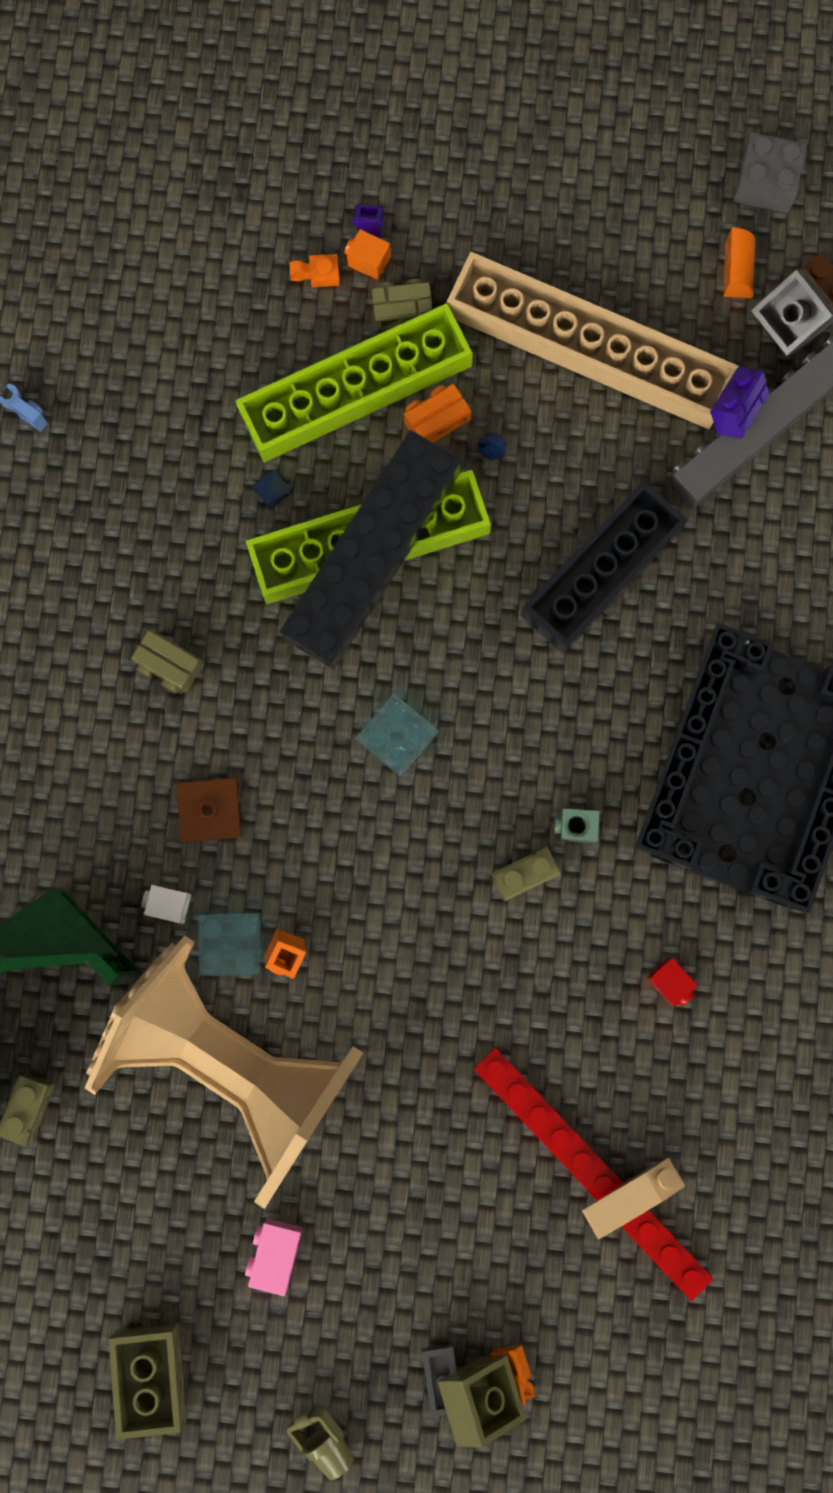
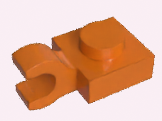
(321, 270)
(519, 1369)

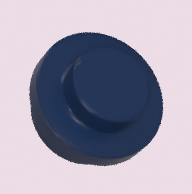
(492, 446)

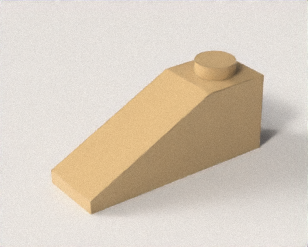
(633, 1198)

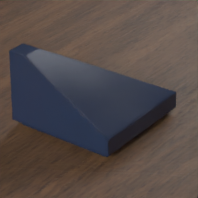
(271, 489)

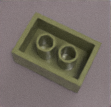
(147, 1381)

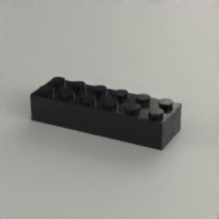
(603, 567)

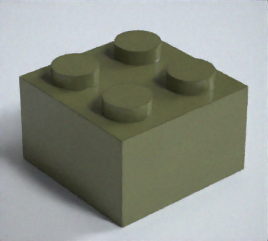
(482, 1401)

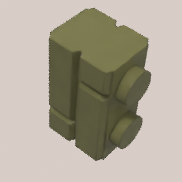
(400, 303)
(167, 661)
(525, 874)
(26, 1109)

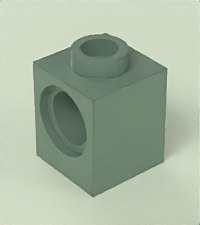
(590, 821)

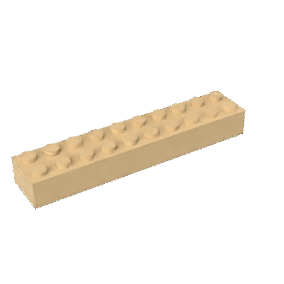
(589, 339)

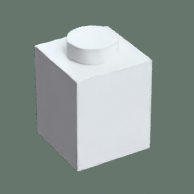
(166, 904)

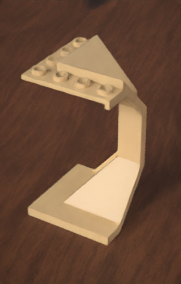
(168, 1025)

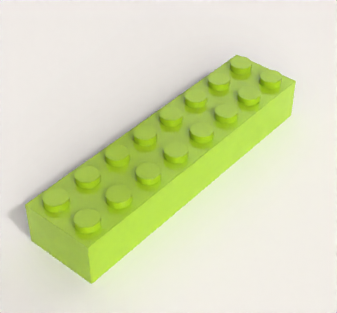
(355, 382)
(293, 556)

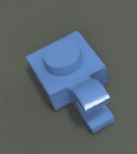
(27, 411)

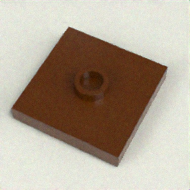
(209, 810)

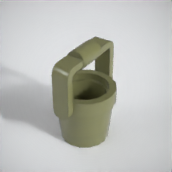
(325, 1446)

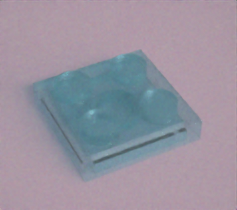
(397, 735)
(229, 944)

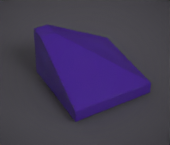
(369, 219)

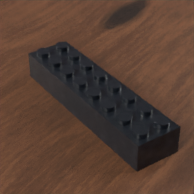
(371, 549)

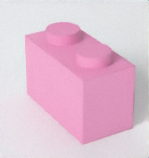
(274, 1256)

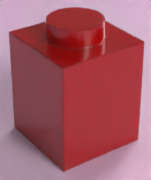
(672, 983)

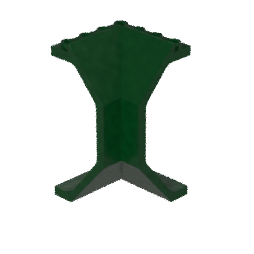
(61, 934)

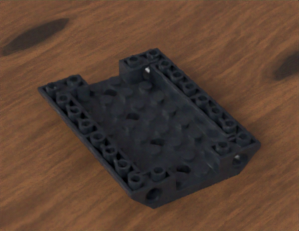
(696, 808)

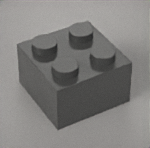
(770, 172)
(795, 312)

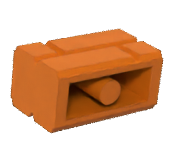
(438, 413)

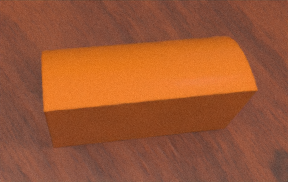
(739, 264)

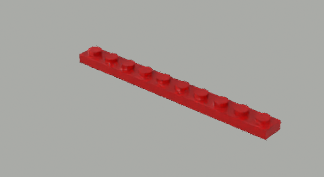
(590, 1170)

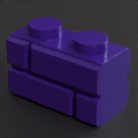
(740, 402)

